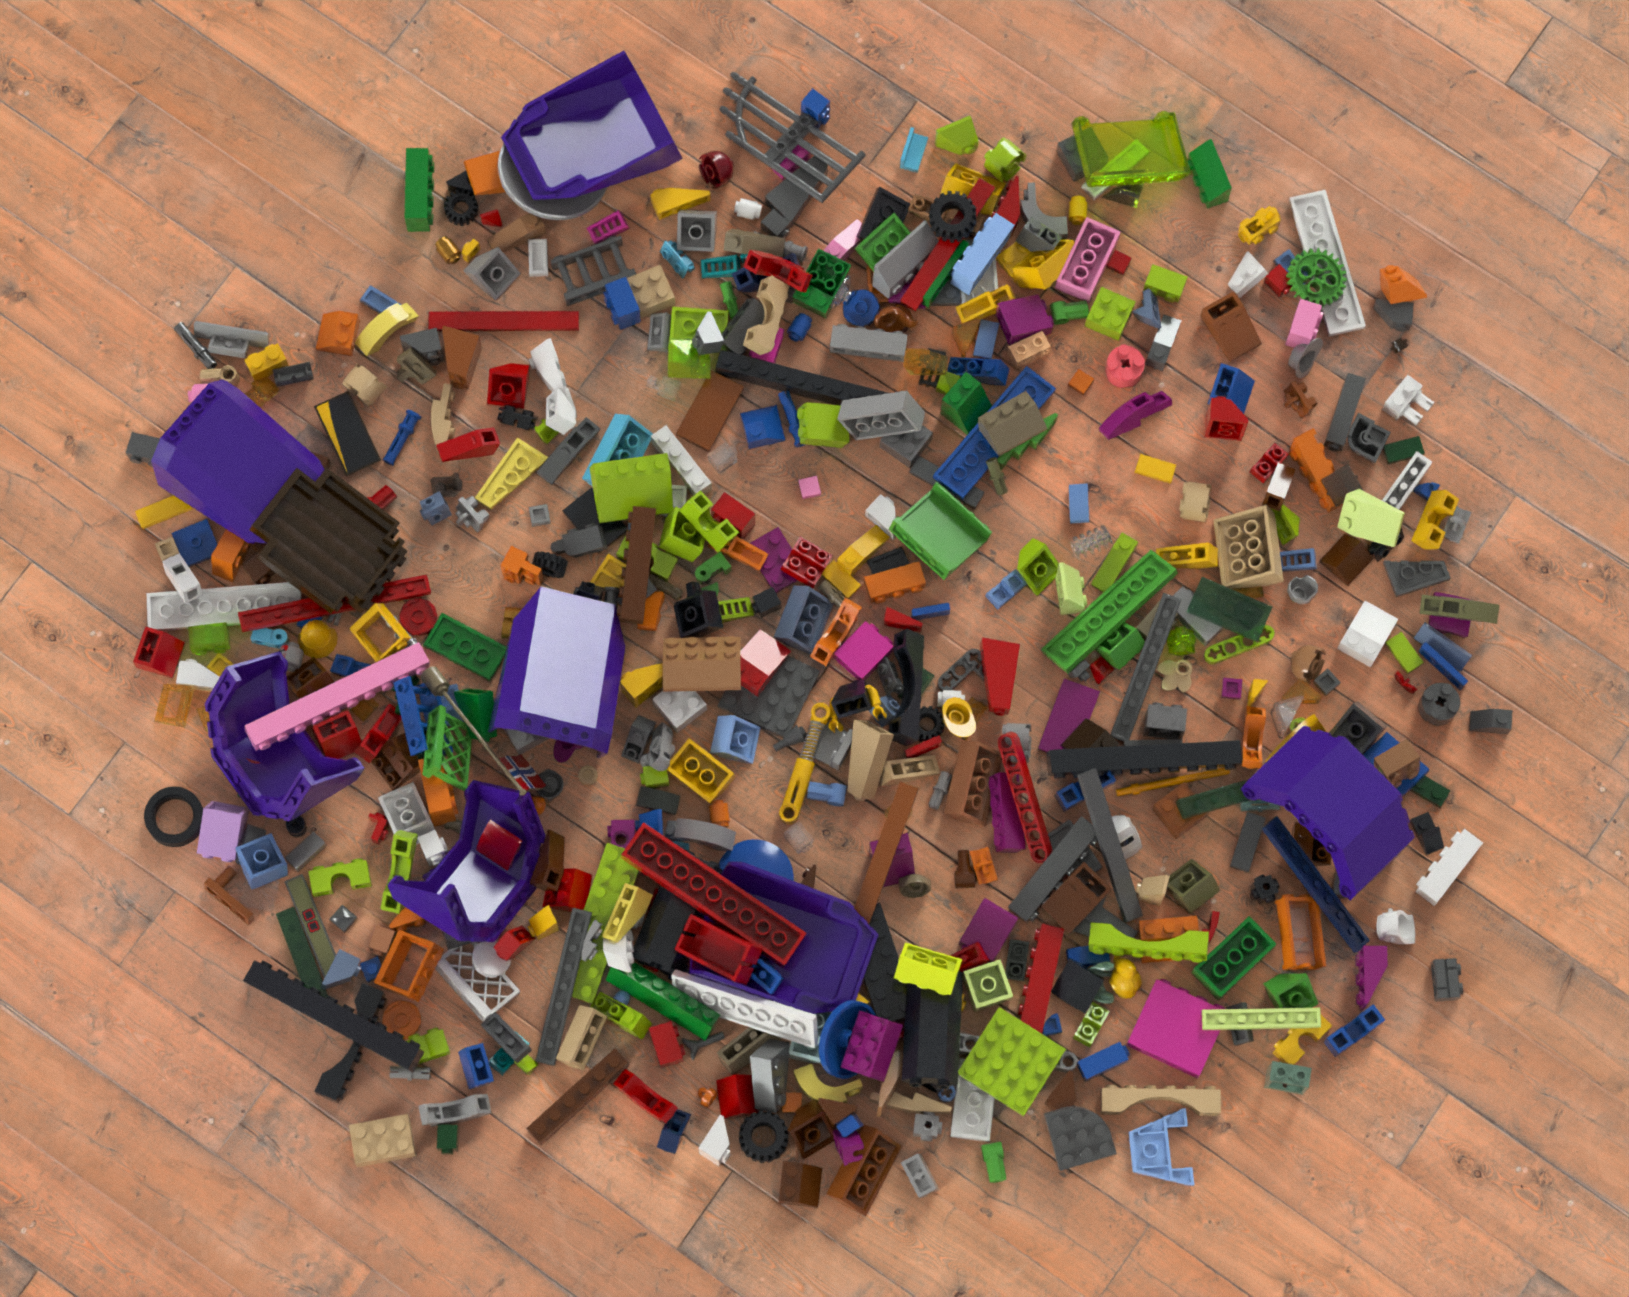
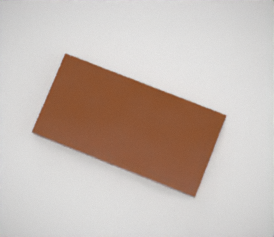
(710, 411)

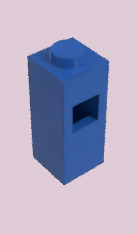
(1103, 1061)

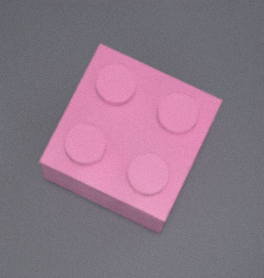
(1304, 324)

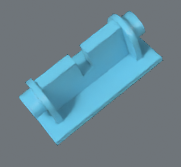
(672, 255)

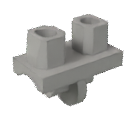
(468, 516)
(1456, 525)

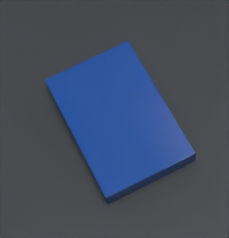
(1384, 744)

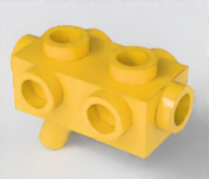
(1263, 222)

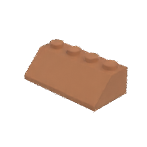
(969, 788)

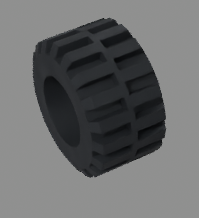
(947, 202)
(763, 1119)

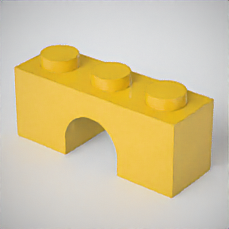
(1439, 505)
(1289, 1051)

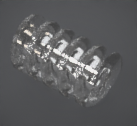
(1090, 541)

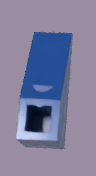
(983, 370)

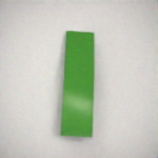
(1034, 442)

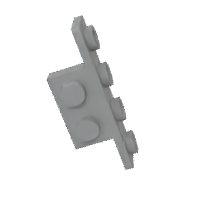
(230, 340)

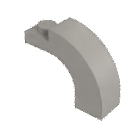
(1030, 209)
(702, 833)
(455, 1111)

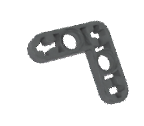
(969, 666)

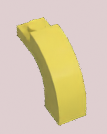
(383, 326)
(815, 1089)

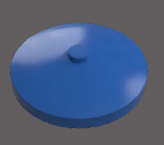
(761, 855)
(836, 1037)

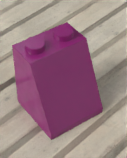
(1023, 318)
(902, 863)
(990, 928)

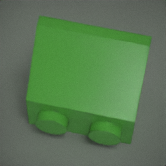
(1121, 646)

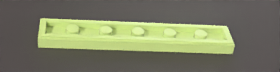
(1261, 1018)

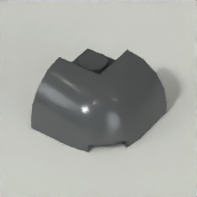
(1367, 438)

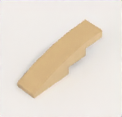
(916, 1105)

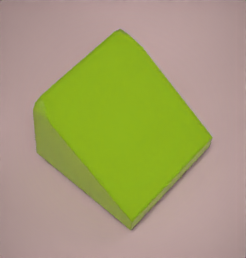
(527, 1064)

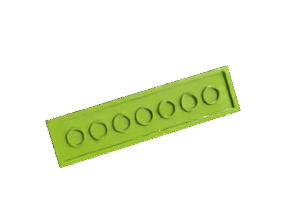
(603, 896)

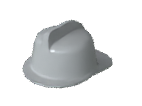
(1304, 356)

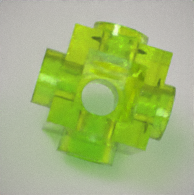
(1181, 641)

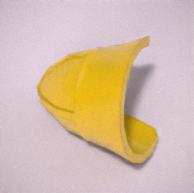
(317, 639)

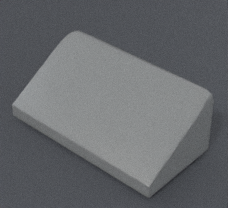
(659, 332)
(306, 851)

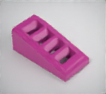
(617, 229)

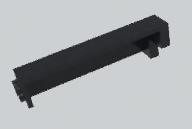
(663, 929)
(932, 1036)

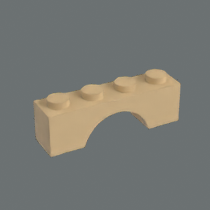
(772, 295)

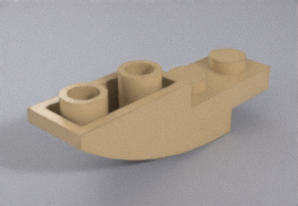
(440, 416)

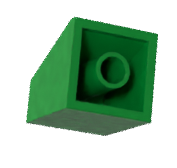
(965, 403)

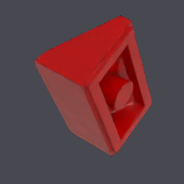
(971, 957)

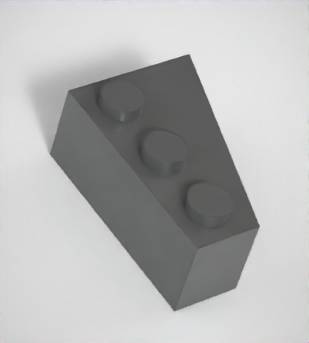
(769, 1075)

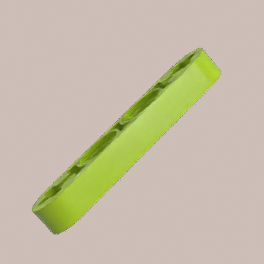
(1237, 641)

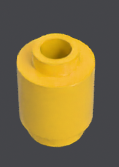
(1077, 210)

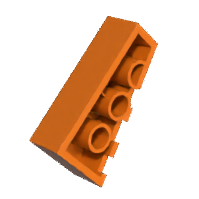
(1313, 465)

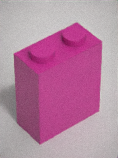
(864, 651)

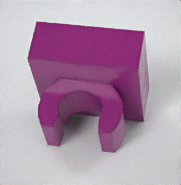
(1231, 688)

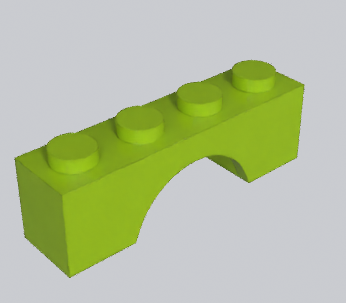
(402, 861)

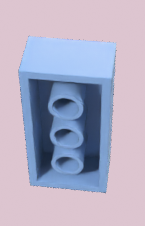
(981, 253)

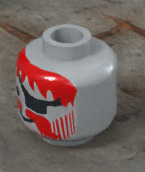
(293, 655)

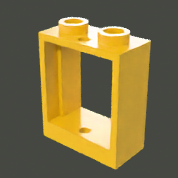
(367, 620)

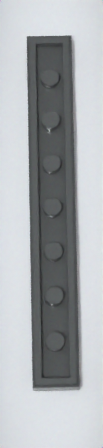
(1145, 667)
(1110, 845)
(563, 987)

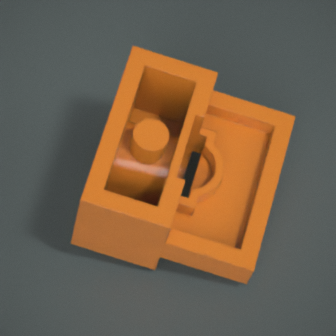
(516, 567)

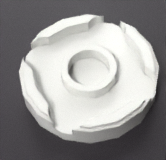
(487, 961)

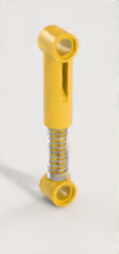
(804, 765)

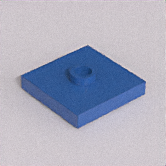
(195, 542)

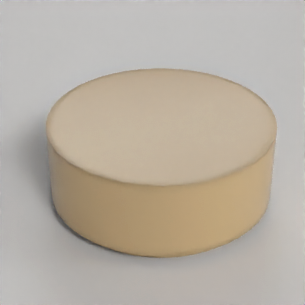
(588, 775)

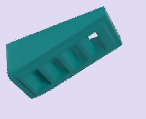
(720, 260)

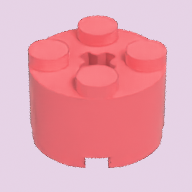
(1124, 356)

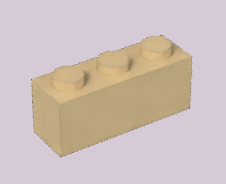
(581, 1037)

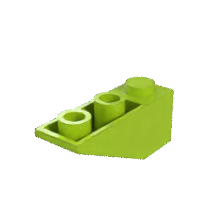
(622, 1015)

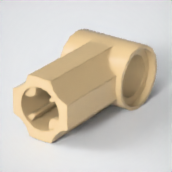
(212, 375)

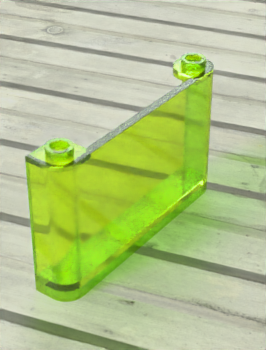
(1131, 151)

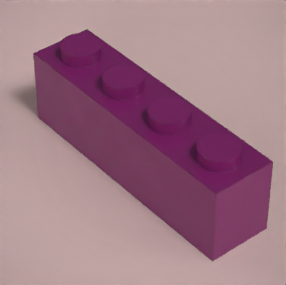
(1006, 822)

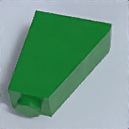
(477, 708)

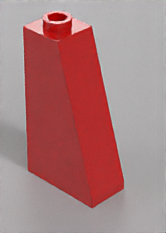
(999, 671)

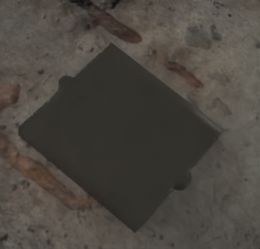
(1341, 483)

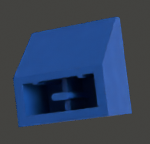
(1233, 385)

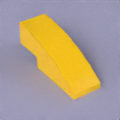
(984, 304)

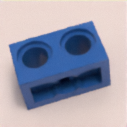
(817, 107)

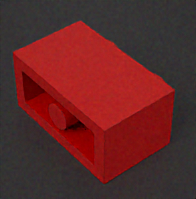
(666, 1044)

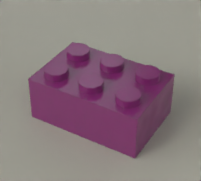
(871, 1046)

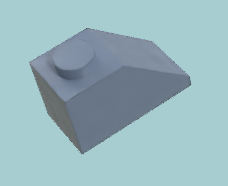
(341, 970)

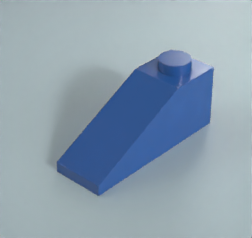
(766, 975)

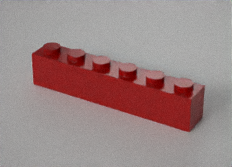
(1041, 976)

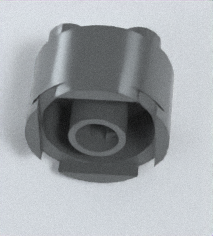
(1441, 693)

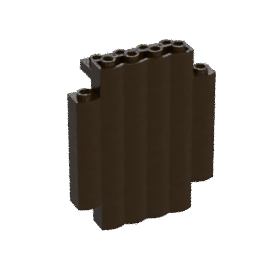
(329, 541)

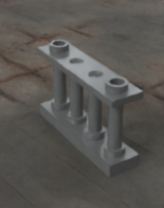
(591, 288)

